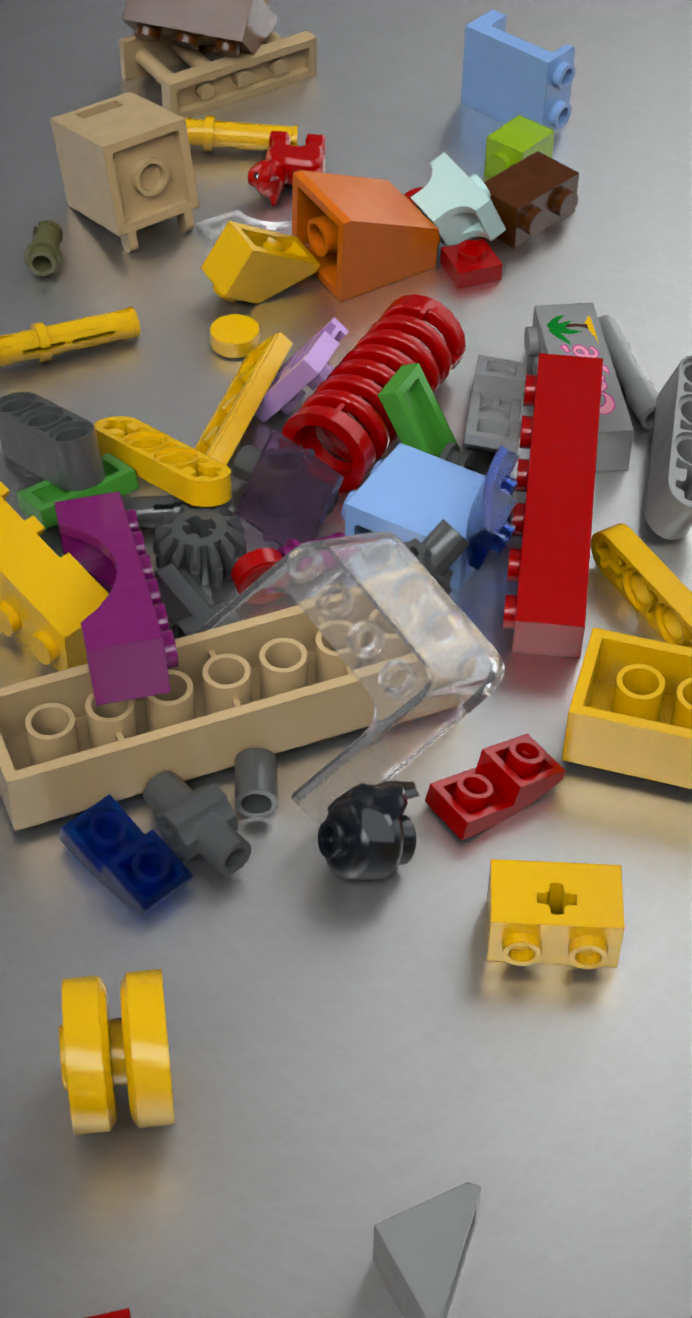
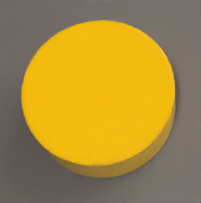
(234, 335)

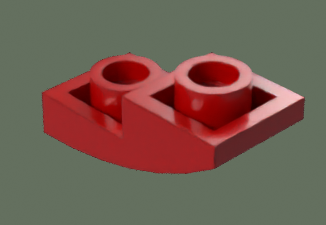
(500, 786)

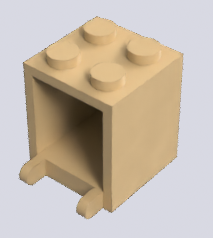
(126, 165)

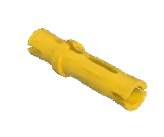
(234, 135)
(45, 341)

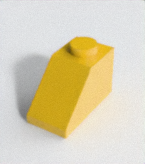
(256, 263)

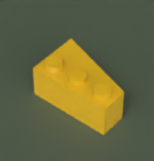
(41, 593)

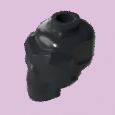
(367, 831)

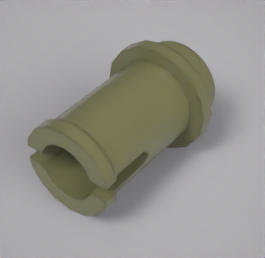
(43, 253)

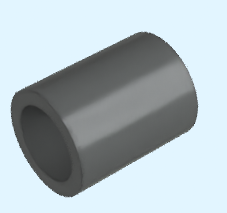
(256, 782)

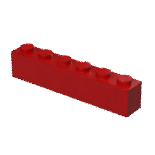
(557, 508)

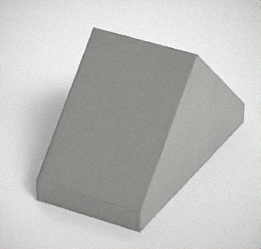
(425, 1251)

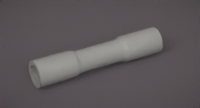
(638, 389)

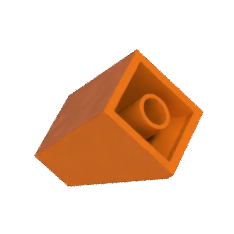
(360, 232)

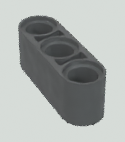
(50, 441)

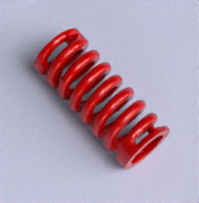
(385, 343)

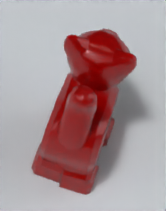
(283, 160)

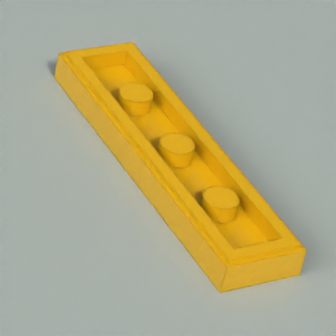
(243, 398)

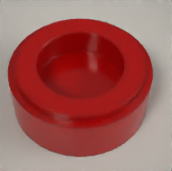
(253, 566)

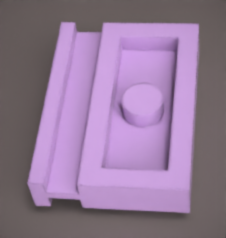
(306, 367)

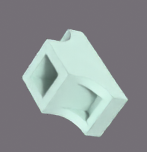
(458, 204)

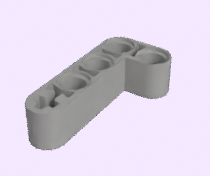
(670, 468)

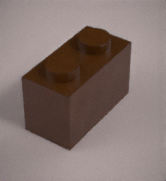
(533, 197)

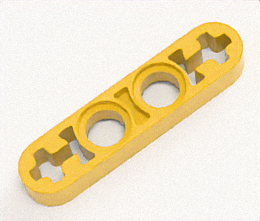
(165, 461)
(645, 582)

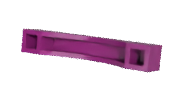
(129, 632)

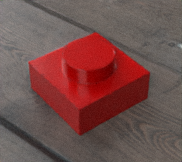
(471, 263)

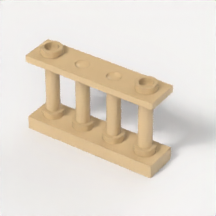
(220, 81)

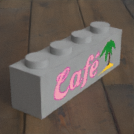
(577, 332)

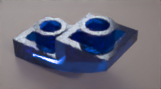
(491, 509)
(123, 858)

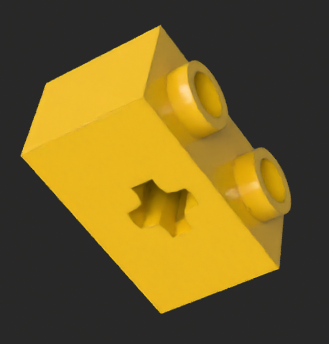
(554, 913)

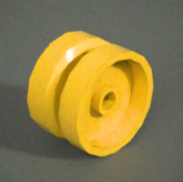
(115, 1052)

